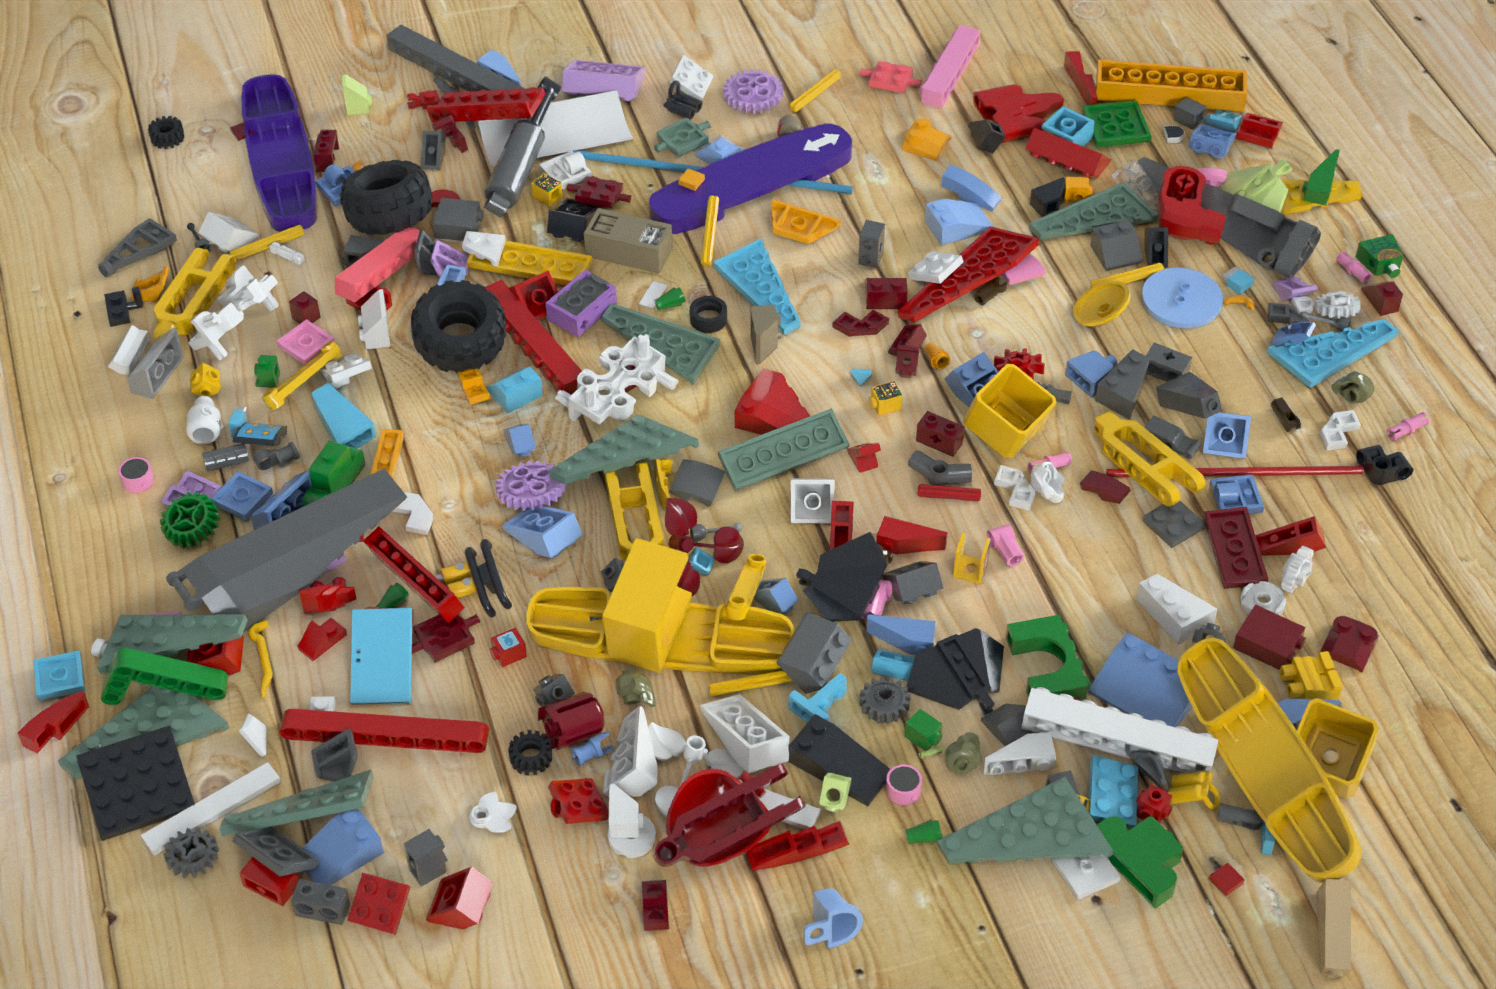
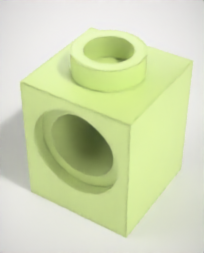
(840, 783)

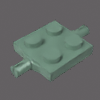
(682, 137)

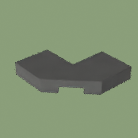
(1284, 314)

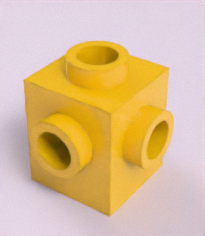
(205, 381)

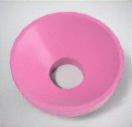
(1214, 176)

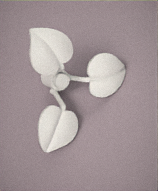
(669, 743)

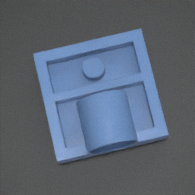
(332, 182)
(1237, 492)

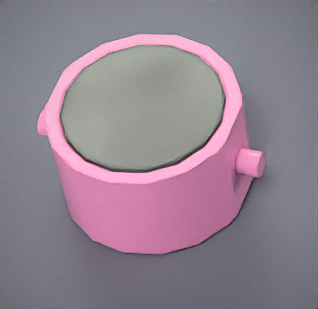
(136, 475)
(903, 784)

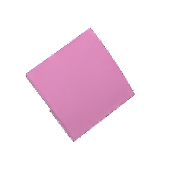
(1027, 269)

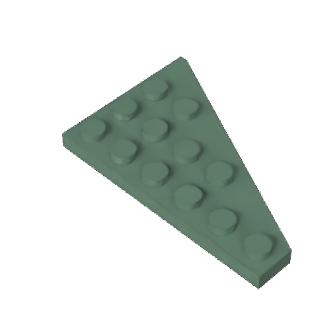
(621, 447)
(151, 711)
(1036, 826)

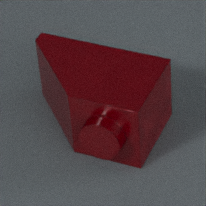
(1384, 297)

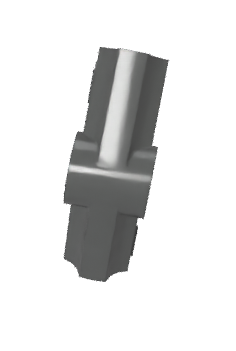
(938, 470)

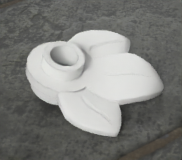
(495, 814)

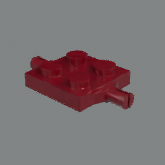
(599, 192)
(444, 638)

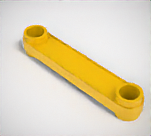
(275, 397)
(746, 587)

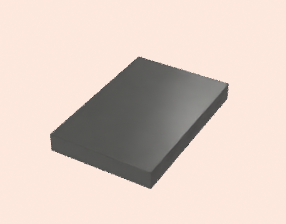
(275, 851)

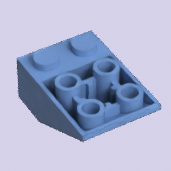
(971, 378)

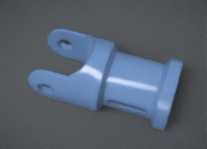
(590, 749)

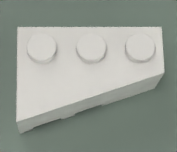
(1174, 607)

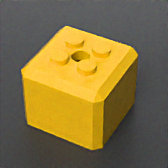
(1009, 411)
(1344, 732)

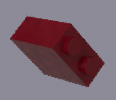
(1269, 637)

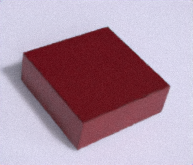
(239, 131)

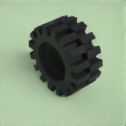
(166, 132)
(529, 741)

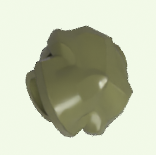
(1354, 387)
(635, 688)
(963, 754)

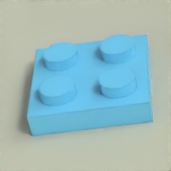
(59, 675)

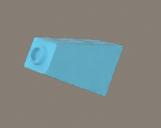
(341, 418)

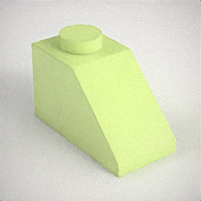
(355, 96)

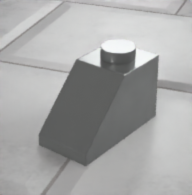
(432, 149)

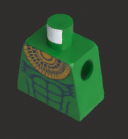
(1381, 255)

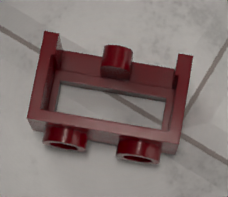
(323, 153)

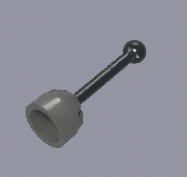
(200, 243)

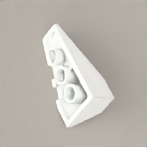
(634, 759)

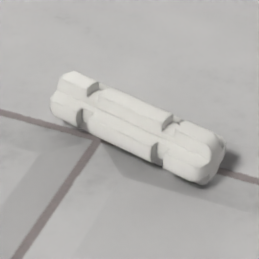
(287, 253)

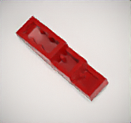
(796, 847)

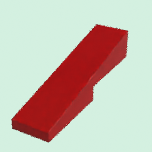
(1082, 81)

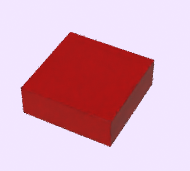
(1226, 879)

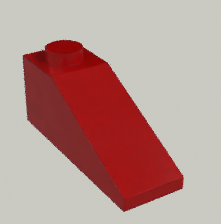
(907, 537)
(1292, 537)

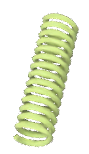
(930, 752)

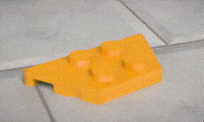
(800, 223)

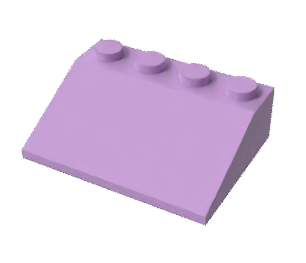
(601, 77)

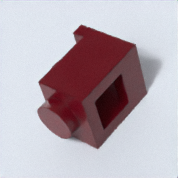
(907, 352)

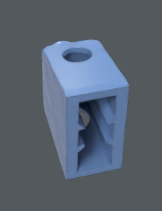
(1089, 370)

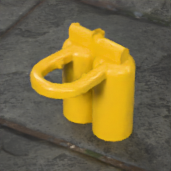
(1194, 787)

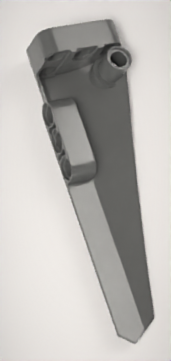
(1253, 226)

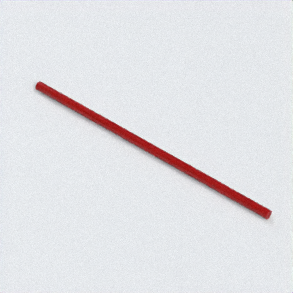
(1261, 471)

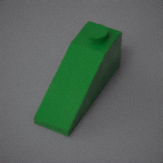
(1320, 181)

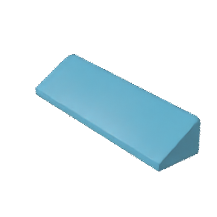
(892, 664)

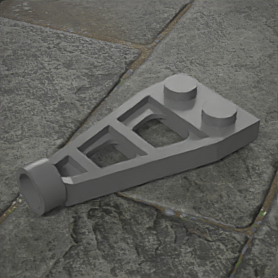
(149, 230)

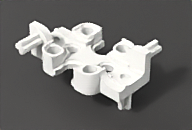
(242, 292)
(618, 404)

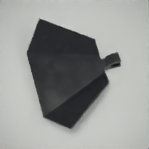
(845, 579)
(959, 670)

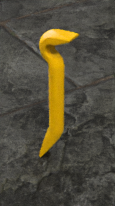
(263, 654)

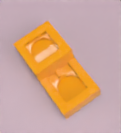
(473, 386)

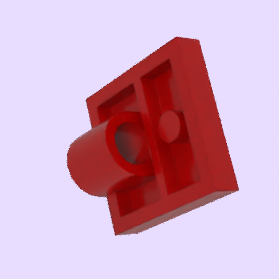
(577, 801)
(379, 903)

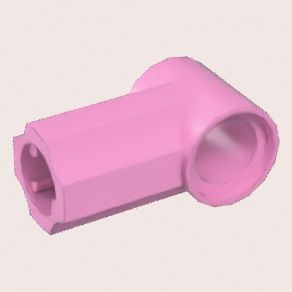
(1004, 541)
(884, 594)

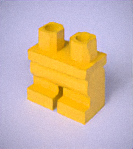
(1312, 678)

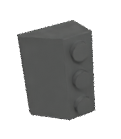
(813, 652)

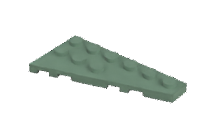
(1104, 208)
(684, 349)
(170, 633)
(323, 800)

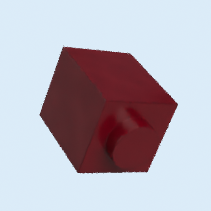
(304, 307)

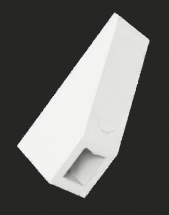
(1027, 753)

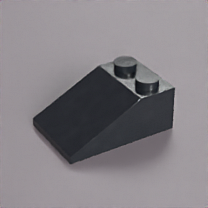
(570, 219)

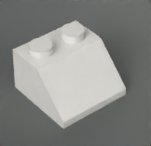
(226, 232)
(374, 322)
(811, 500)

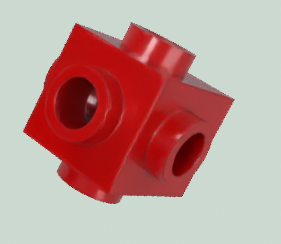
(1154, 803)

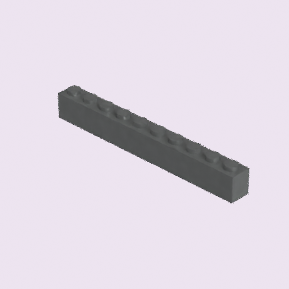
(444, 62)

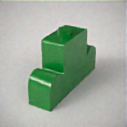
(333, 470)
(1144, 856)

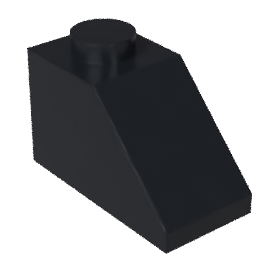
(1156, 245)

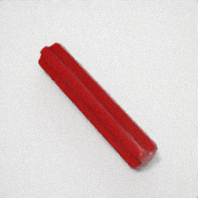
(949, 492)

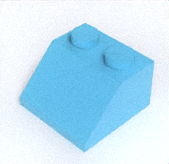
(1070, 126)
(516, 389)

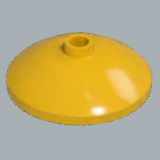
(1101, 303)

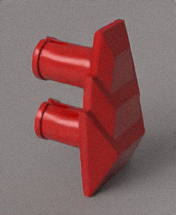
(326, 597)

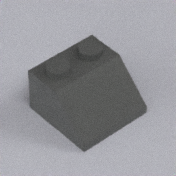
(1116, 245)
(914, 581)

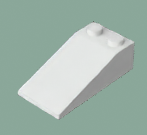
(747, 733)

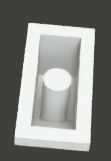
(623, 814)

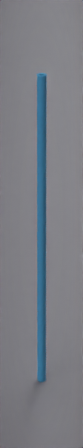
(682, 168)

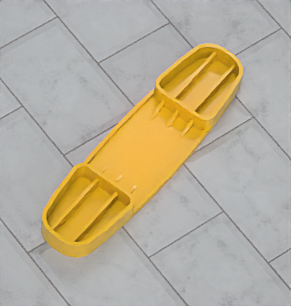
(704, 642)
(1269, 761)

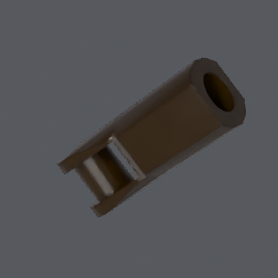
(1285, 414)

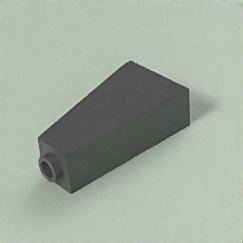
(1189, 396)

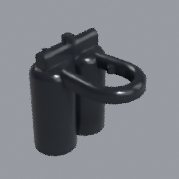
(681, 103)

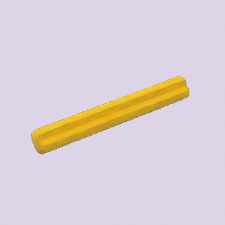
(815, 90)
(709, 232)
(264, 244)
(1130, 276)
(748, 683)

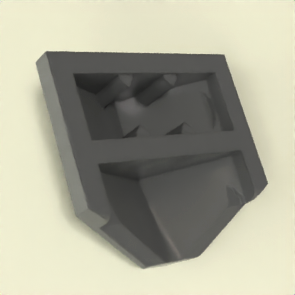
(423, 254)
(1006, 723)
(335, 757)
(1151, 767)

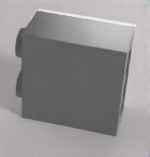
(455, 218)

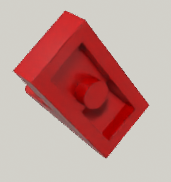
(864, 456)
(319, 639)

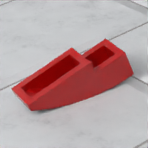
(841, 523)
(53, 722)

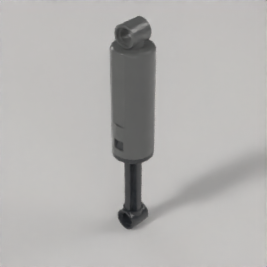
(518, 156)

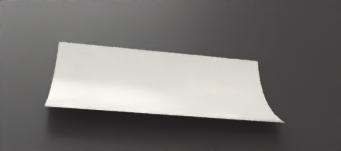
(566, 125)

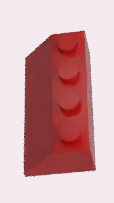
(1066, 153)

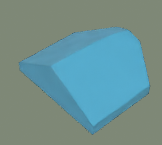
(1224, 120)

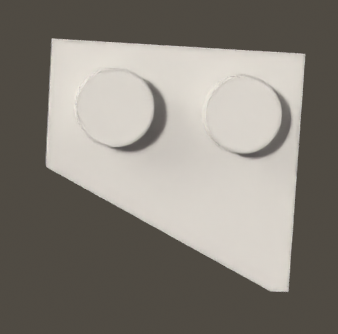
(484, 245)

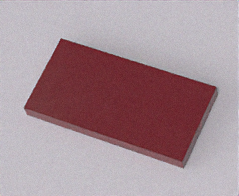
(1235, 547)

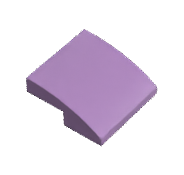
(191, 483)

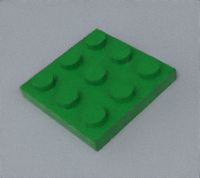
(1117, 123)

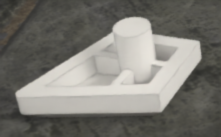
(255, 733)

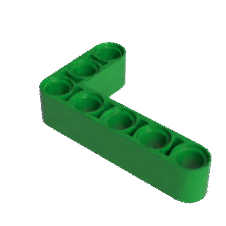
(160, 672)

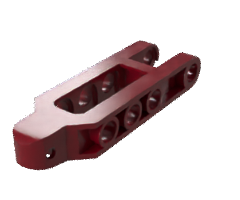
(674, 847)

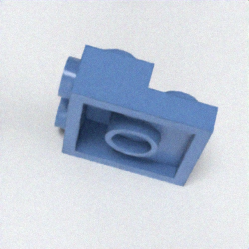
(1211, 141)

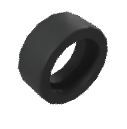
(708, 325)

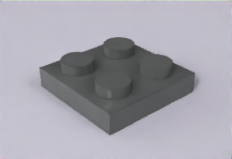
(1173, 523)

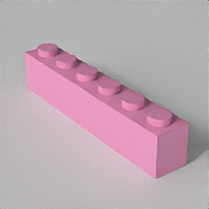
(950, 66)

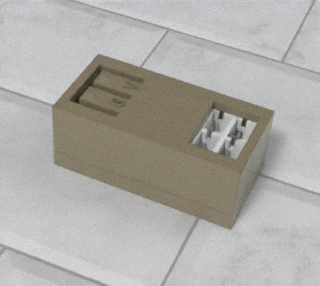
(628, 240)

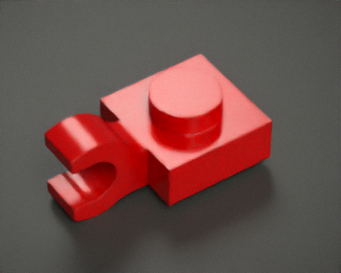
(424, 99)

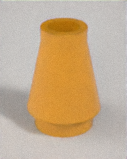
(938, 357)

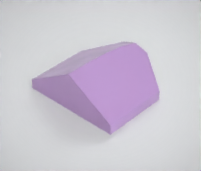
(446, 255)
(1292, 288)

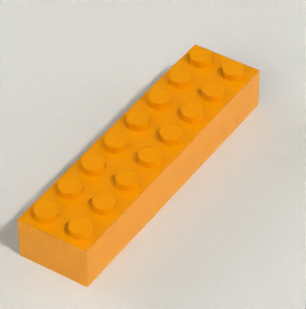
(1171, 84)

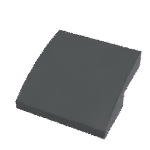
(697, 481)

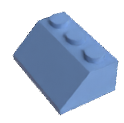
(284, 501)

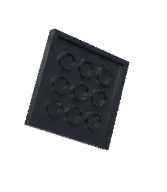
(135, 782)

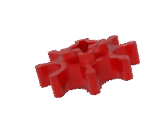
(1023, 360)

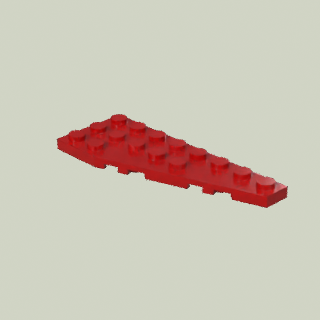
(983, 260)

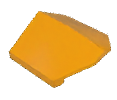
(151, 286)

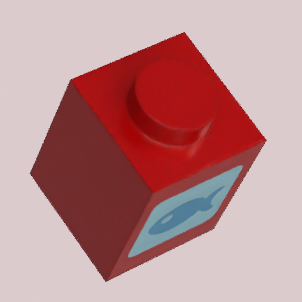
(508, 647)

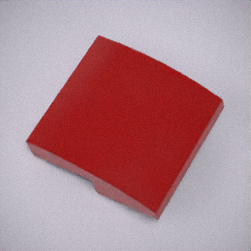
(1259, 130)

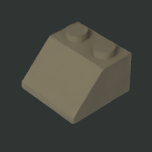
(764, 331)

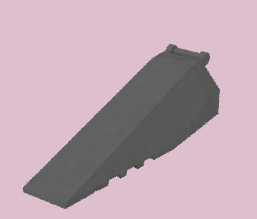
(287, 554)

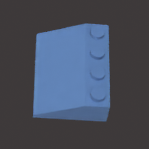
(1142, 682)

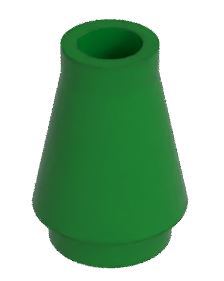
(670, 299)
(394, 596)
(925, 832)

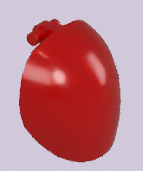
(700, 789)

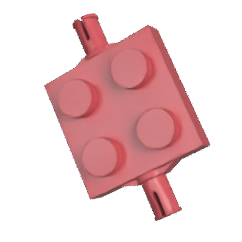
(891, 77)

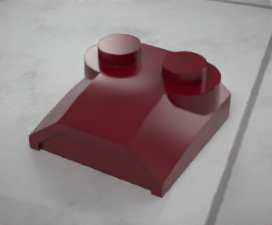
(1350, 642)

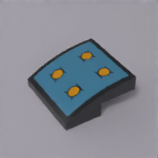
(259, 434)

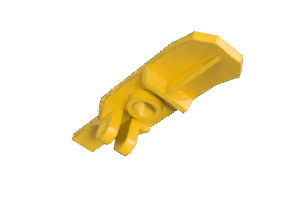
(661, 468)

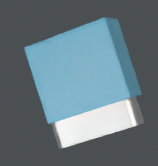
(1238, 280)
(238, 418)

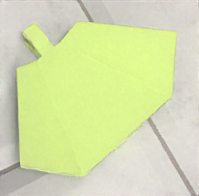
(1260, 184)

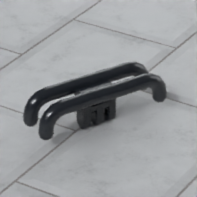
(486, 575)

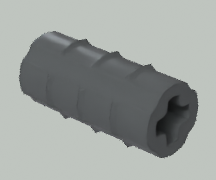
(225, 457)

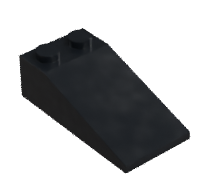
(827, 749)

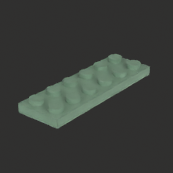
(783, 449)

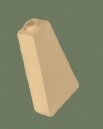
(1334, 927)

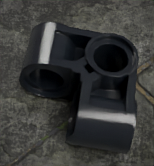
(1382, 467)

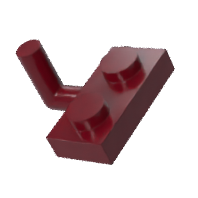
(456, 138)

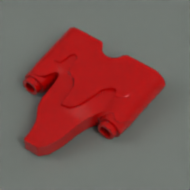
(1015, 110)

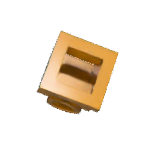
(1076, 189)

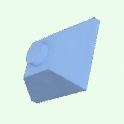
(717, 150)
(1227, 435)

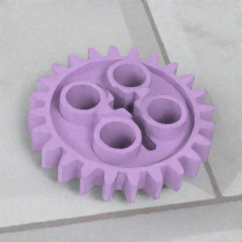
(753, 91)
(528, 486)

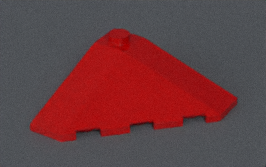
(768, 404)

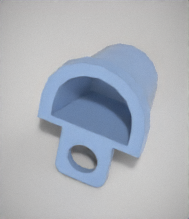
(834, 918)

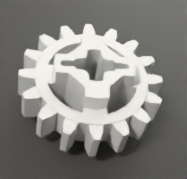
(1337, 304)
(1297, 569)

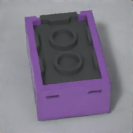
(581, 303)

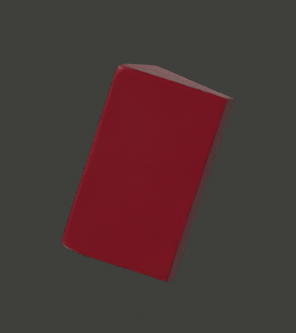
(909, 336)

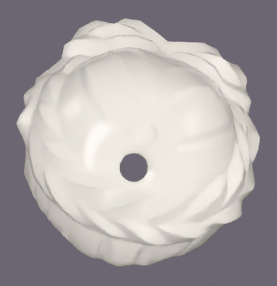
(1047, 481)

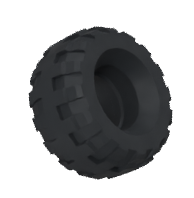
(386, 197)
(458, 304)

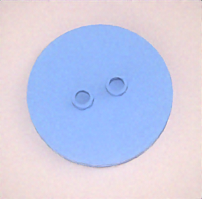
(1182, 298)

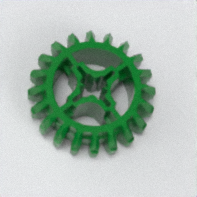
(196, 508)

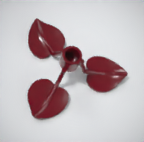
(683, 516)

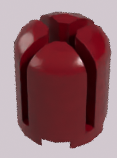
(572, 720)

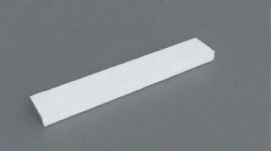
(212, 807)

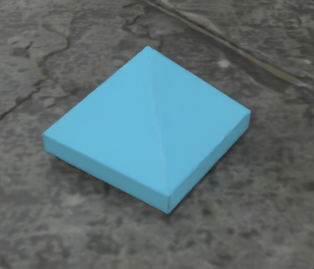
(861, 375)

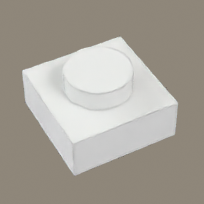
(323, 703)

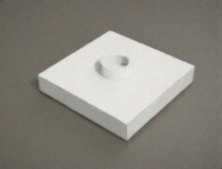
(1087, 875)

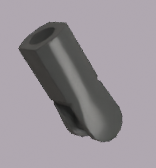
(1240, 817)

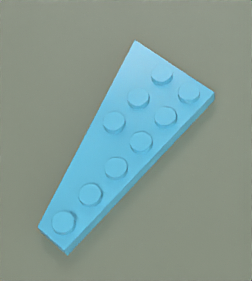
(758, 281)
(1331, 352)

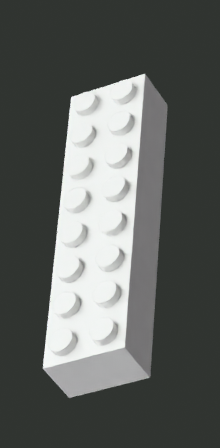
(1117, 732)

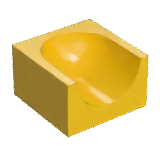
(646, 606)

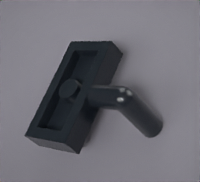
(118, 306)

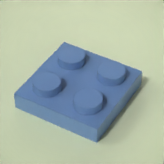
(242, 495)

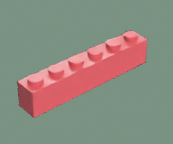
(377, 265)

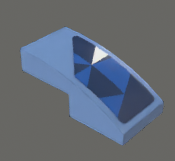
(1294, 332)

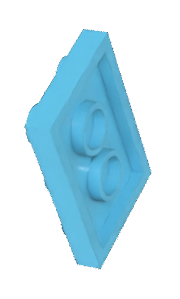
(1112, 790)

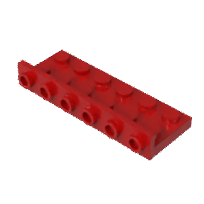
(487, 105)

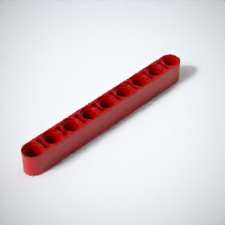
(386, 730)

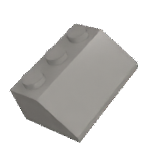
(156, 365)

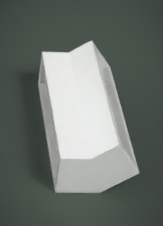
(129, 351)

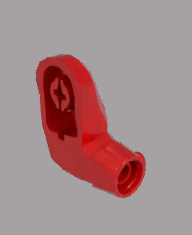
(1181, 209)

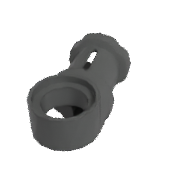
(276, 457)

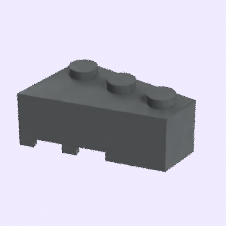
(1124, 384)

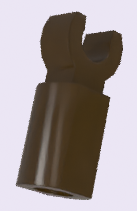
(990, 291)

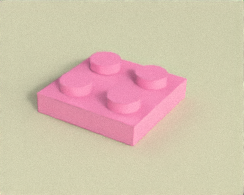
(304, 341)

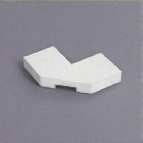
(1332, 432)
(1014, 479)
(420, 515)

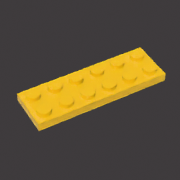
(530, 260)

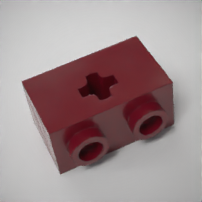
(940, 433)

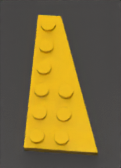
(1340, 193)

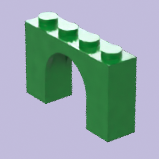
(1050, 636)

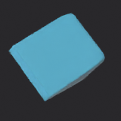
(701, 561)

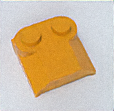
(925, 140)

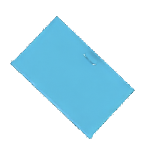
(384, 661)

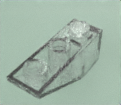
(1138, 181)

